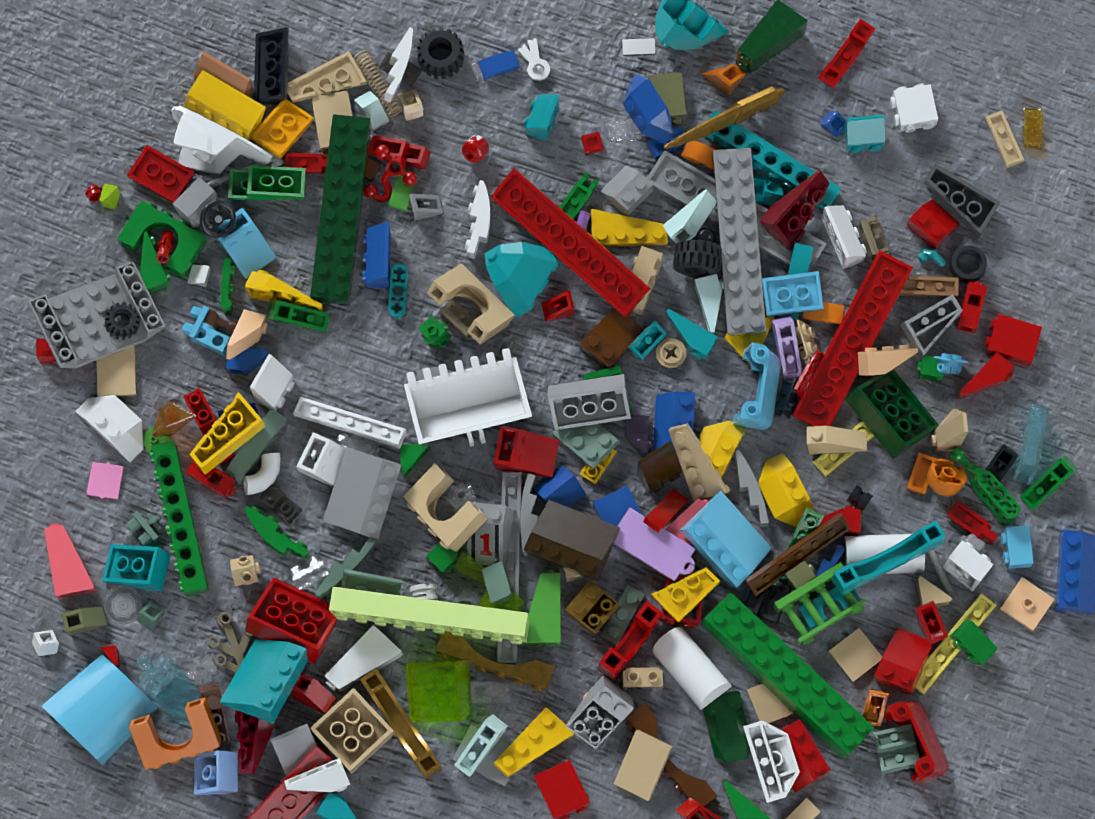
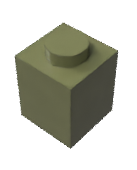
(800, 575)

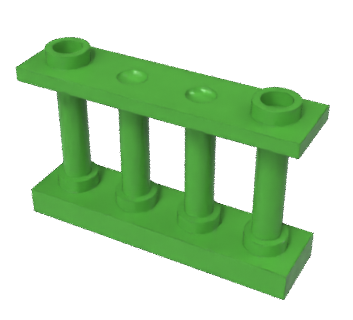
(802, 594)

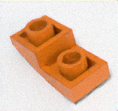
(699, 153)
(830, 314)

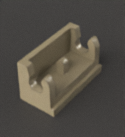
(873, 237)
(457, 318)

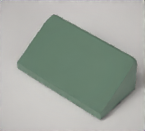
(496, 583)

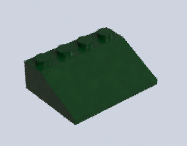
(892, 412)

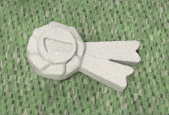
(538, 68)

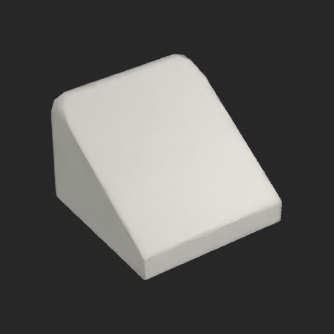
(199, 275)

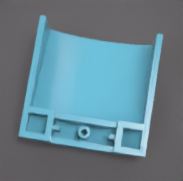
(99, 708)

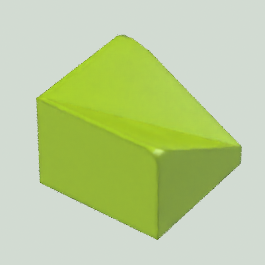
(109, 196)

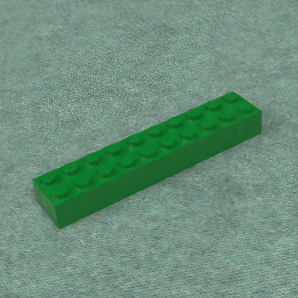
(787, 676)

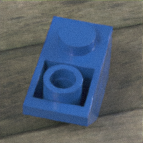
(246, 361)

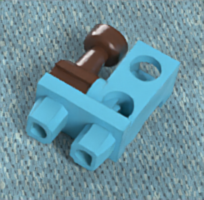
(205, 328)

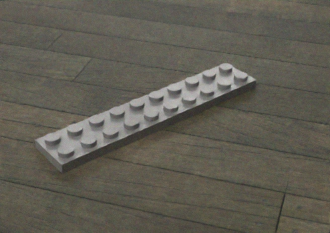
(686, 182)
(739, 241)

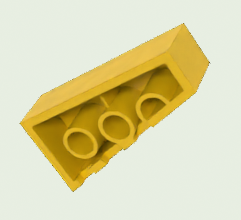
(227, 434)

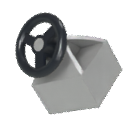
(203, 209)

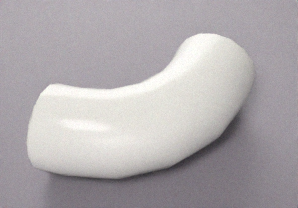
(265, 476)

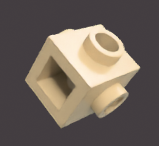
(244, 570)

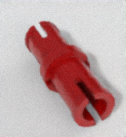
(165, 246)

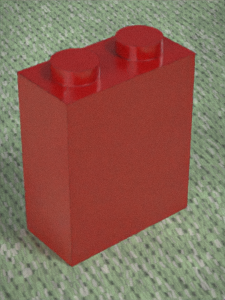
(1013, 339)
(562, 790)

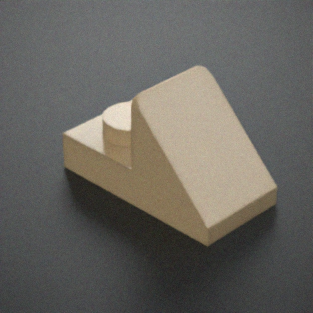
(411, 104)

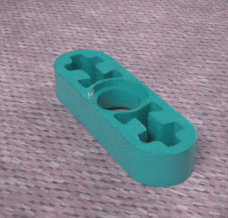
(392, 304)

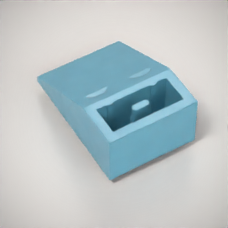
(245, 245)

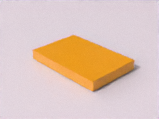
(282, 128)

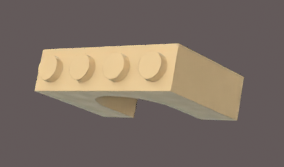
(463, 283)
(423, 500)

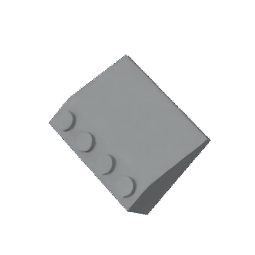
(362, 492)

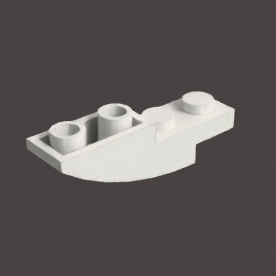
(480, 214)

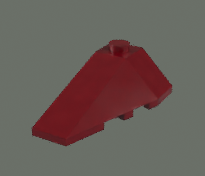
(791, 213)
(253, 738)

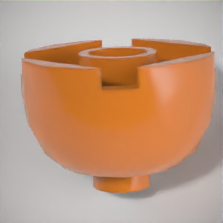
(946, 478)

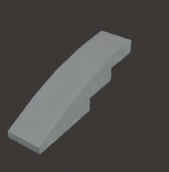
(748, 483)
(527, 519)

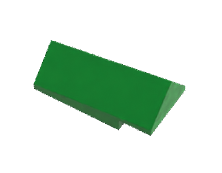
(266, 183)

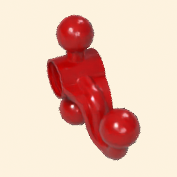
(409, 178)

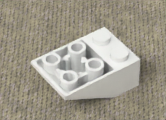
(321, 459)

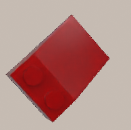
(903, 661)

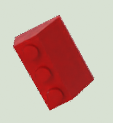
(808, 757)

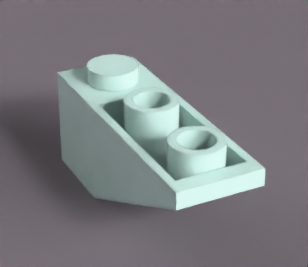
(690, 219)

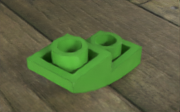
(400, 195)

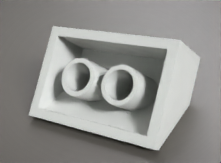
(843, 236)

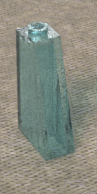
(1030, 444)

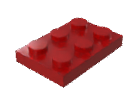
(160, 174)

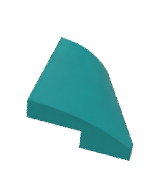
(766, 190)

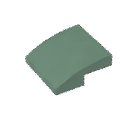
(896, 748)

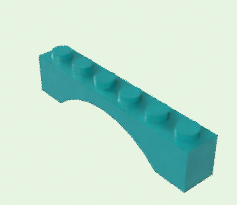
(866, 570)

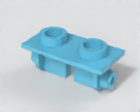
(950, 363)

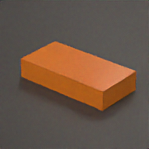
(918, 479)

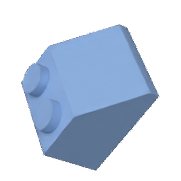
(216, 773)

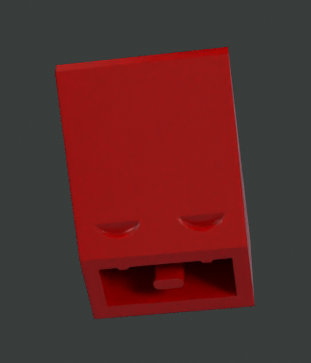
(525, 452)

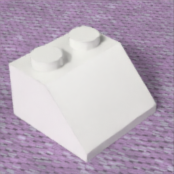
(967, 565)

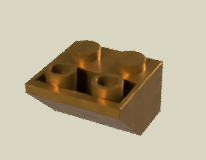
(591, 607)

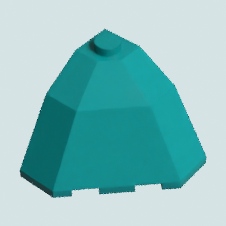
(686, 25)
(520, 273)

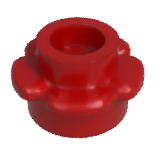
(93, 193)

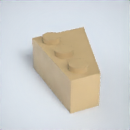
(647, 269)

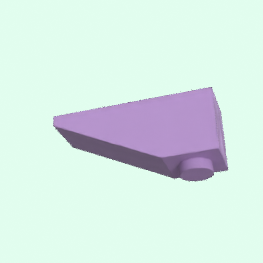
(787, 346)

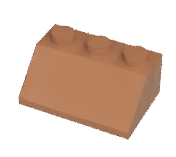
(224, 73)

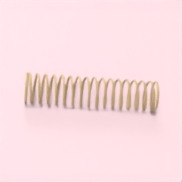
(392, 109)

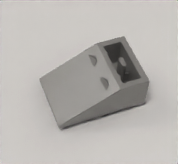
(600, 712)

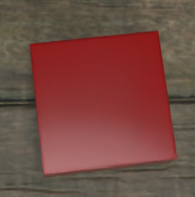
(592, 143)

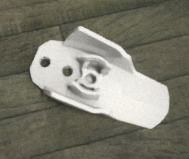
(210, 146)

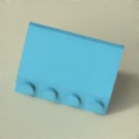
(726, 540)

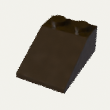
(659, 468)

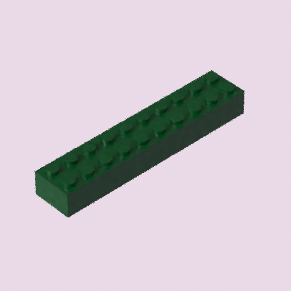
(341, 209)

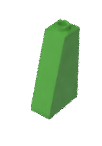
(545, 612)

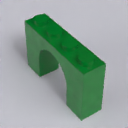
(148, 218)

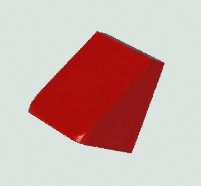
(113, 654)

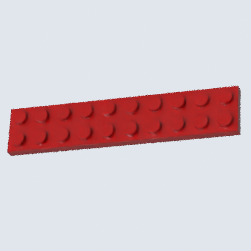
(570, 242)
(855, 333)

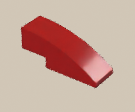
(415, 155)

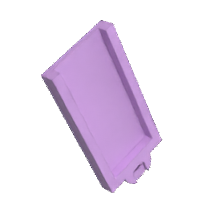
(657, 550)

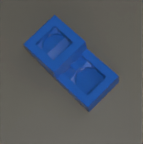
(498, 64)
(656, 147)
(826, 565)

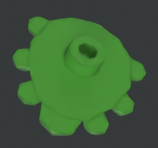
(149, 440)

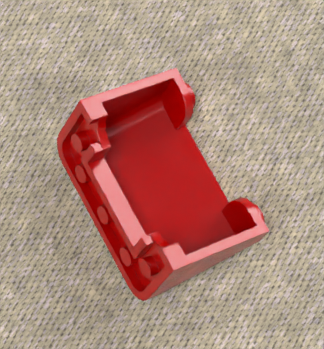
(933, 761)

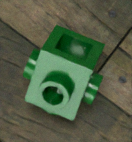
(435, 332)

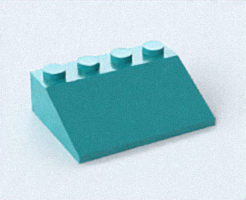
(265, 678)

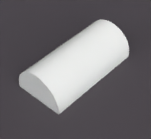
(865, 546)
(690, 667)

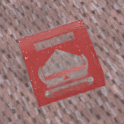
(476, 71)

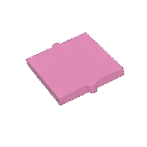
(105, 480)

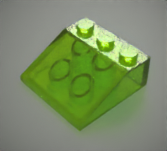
(439, 691)

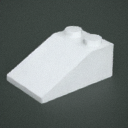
(272, 384)

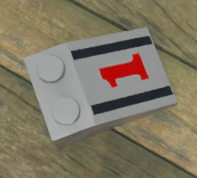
(491, 540)

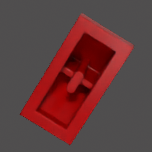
(558, 307)
(930, 622)

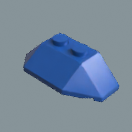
(648, 110)

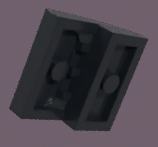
(763, 603)

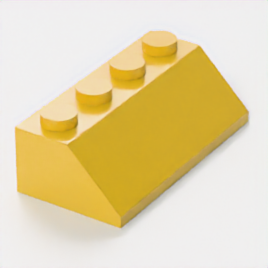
(224, 105)

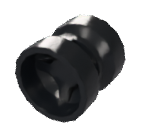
(860, 498)

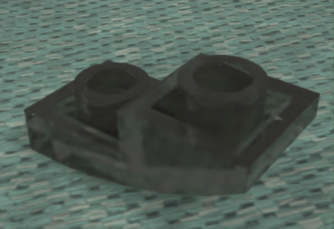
(411, 73)
(280, 504)

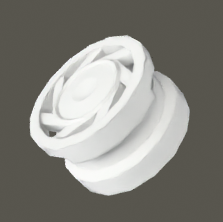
(424, 591)

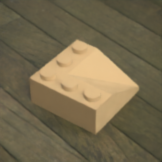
(352, 731)

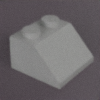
(627, 190)

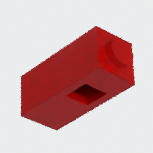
(971, 307)
(214, 480)

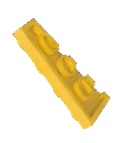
(622, 230)
(538, 738)

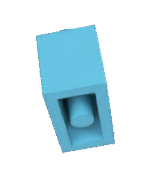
(1017, 547)

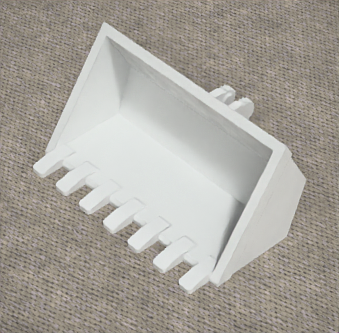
(467, 398)

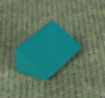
(647, 340)

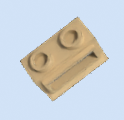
(643, 678)

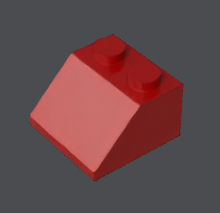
(932, 224)

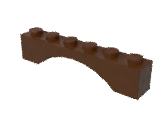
(698, 789)

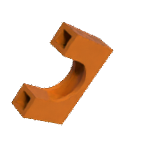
(156, 752)

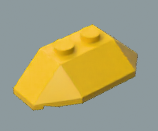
(720, 443)
(783, 490)

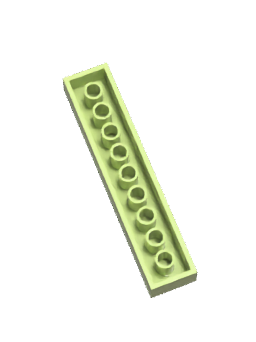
(429, 614)

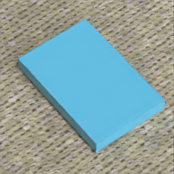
(792, 293)

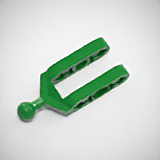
(977, 478)

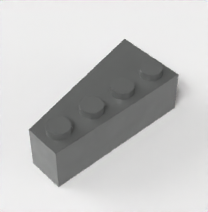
(963, 199)

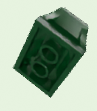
(725, 727)

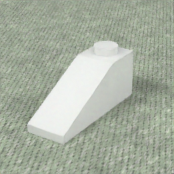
(324, 778)

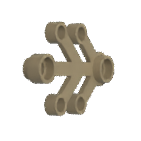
(234, 650)

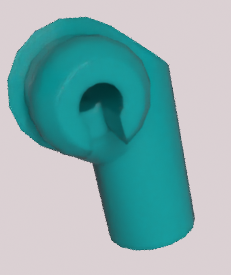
(931, 255)

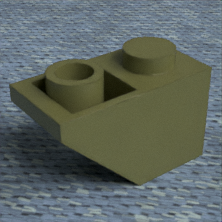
(84, 620)

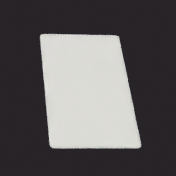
(638, 46)

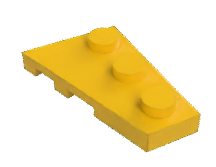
(685, 594)

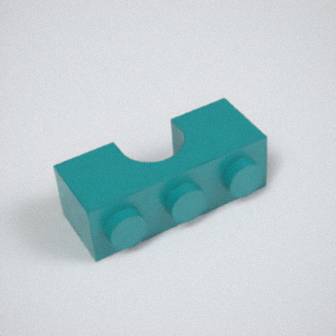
(819, 603)

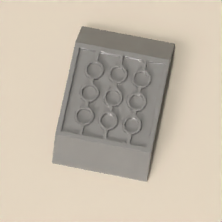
(76, 318)

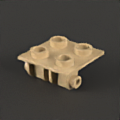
(805, 336)

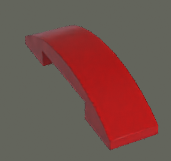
(847, 54)

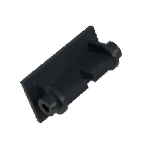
(788, 404)

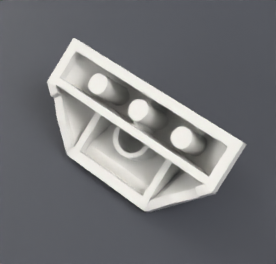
(114, 423)
(772, 758)

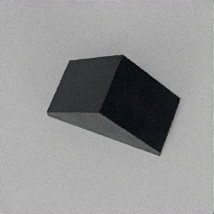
(1002, 462)

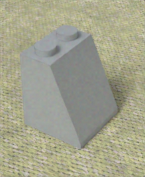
(293, 746)

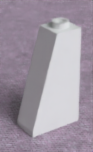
(369, 653)

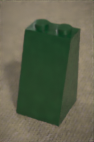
(771, 36)

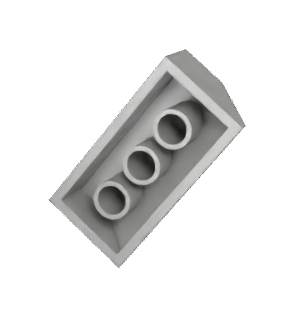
(589, 402)

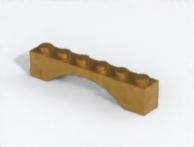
(533, 673)
(401, 724)

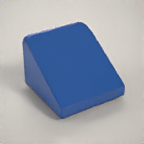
(833, 123)

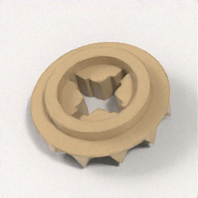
(670, 344)

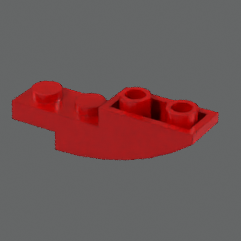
(205, 418)

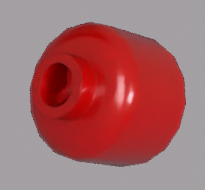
(475, 149)

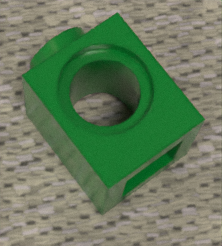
(928, 369)

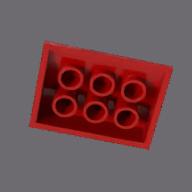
(292, 617)

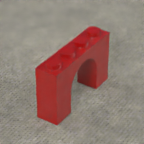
(643, 626)

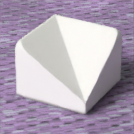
(45, 643)

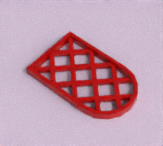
(807, 371)

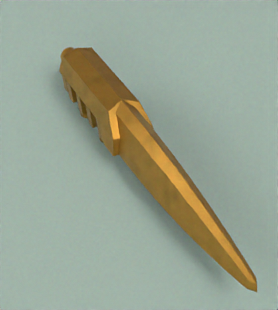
(733, 115)

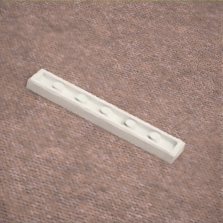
(350, 422)

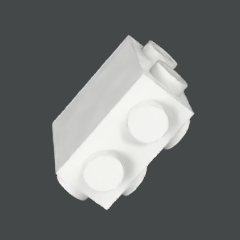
(914, 108)

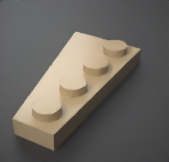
(328, 78)
(696, 465)

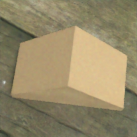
(928, 592)

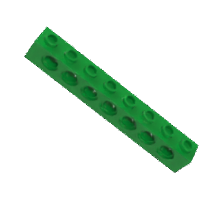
(198, 583)

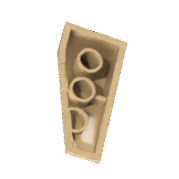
(950, 431)

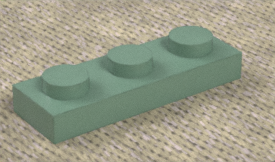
(622, 616)

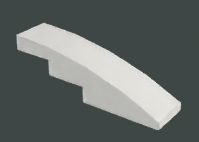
(399, 61)

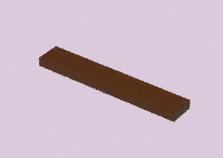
(797, 554)

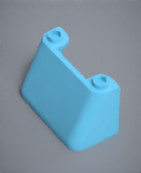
(760, 413)

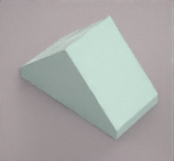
(372, 108)

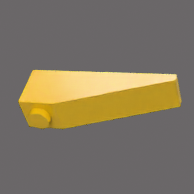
(267, 287)

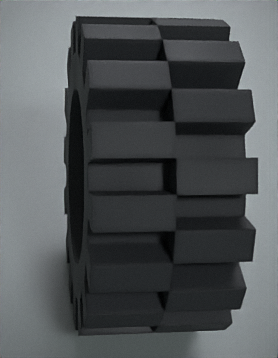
(124, 310)

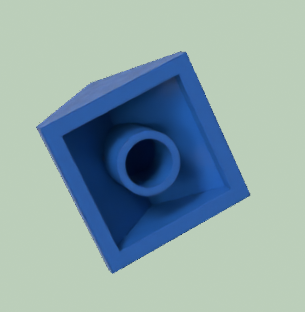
(561, 488)

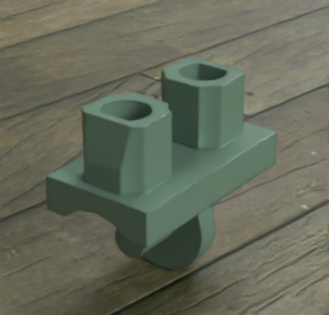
(139, 522)

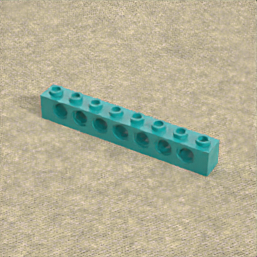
(768, 151)

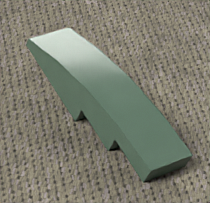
(252, 450)
(352, 562)

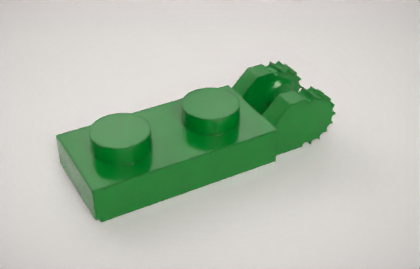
(578, 196)

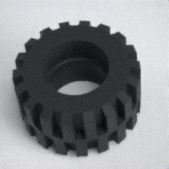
(440, 39)
(697, 258)

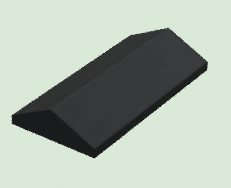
(271, 66)

